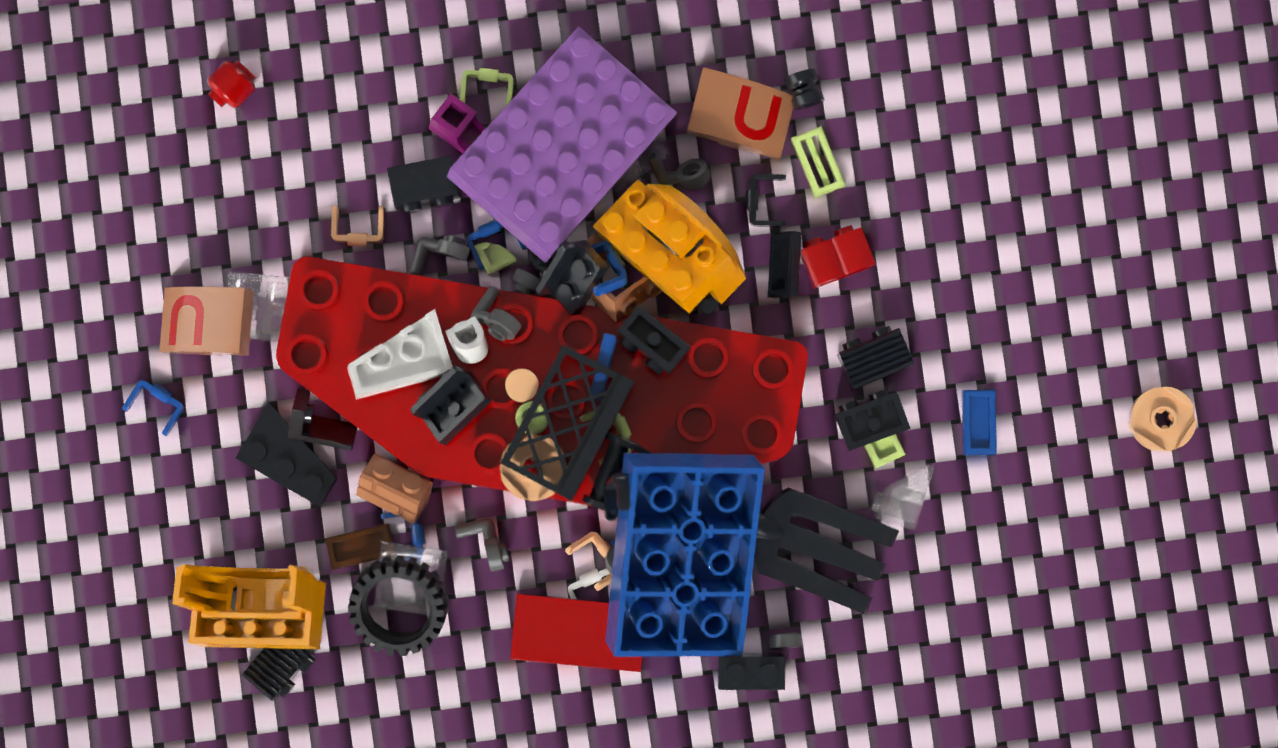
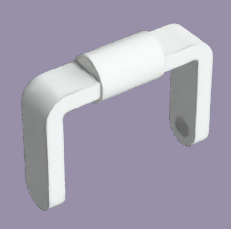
(586, 580)

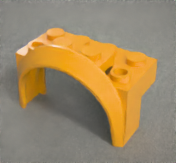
(680, 225)
(271, 606)

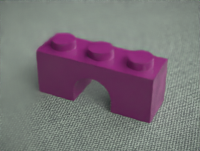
(456, 123)

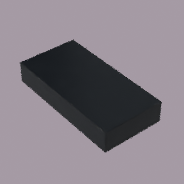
(784, 264)

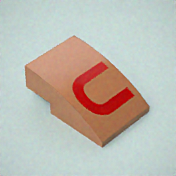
(740, 113)
(206, 320)

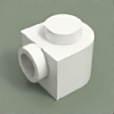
(468, 341)

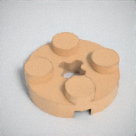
(1181, 415)
(524, 487)

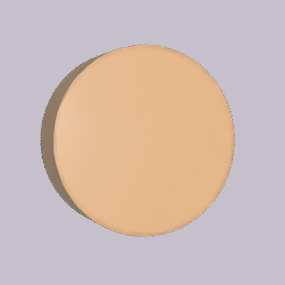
(522, 385)

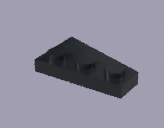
(286, 459)

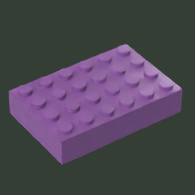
(561, 144)

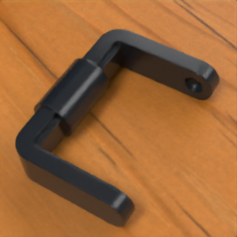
(752, 200)
(619, 485)

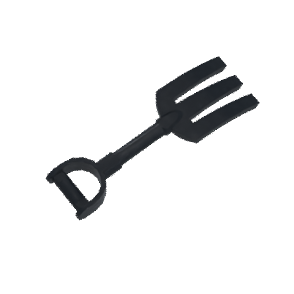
(778, 532)

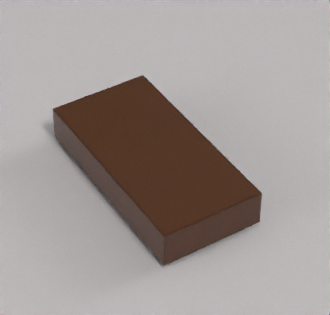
(357, 546)

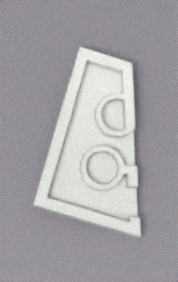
(403, 360)

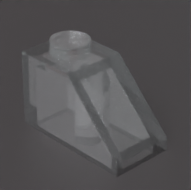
(903, 499)

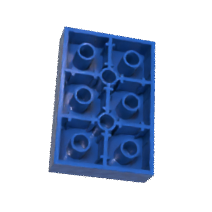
(684, 555)

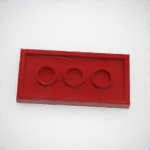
(565, 633)

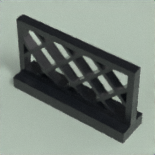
(594, 435)

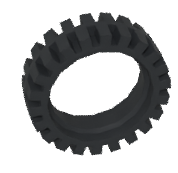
(388, 639)

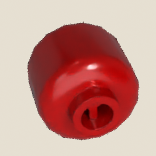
(231, 84)

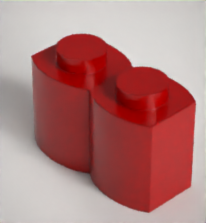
(836, 257)

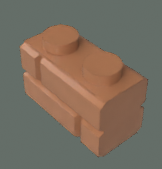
(394, 488)

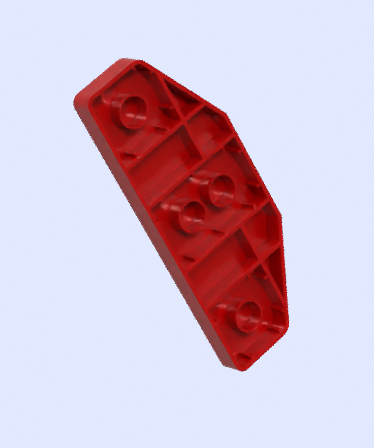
(723, 398)

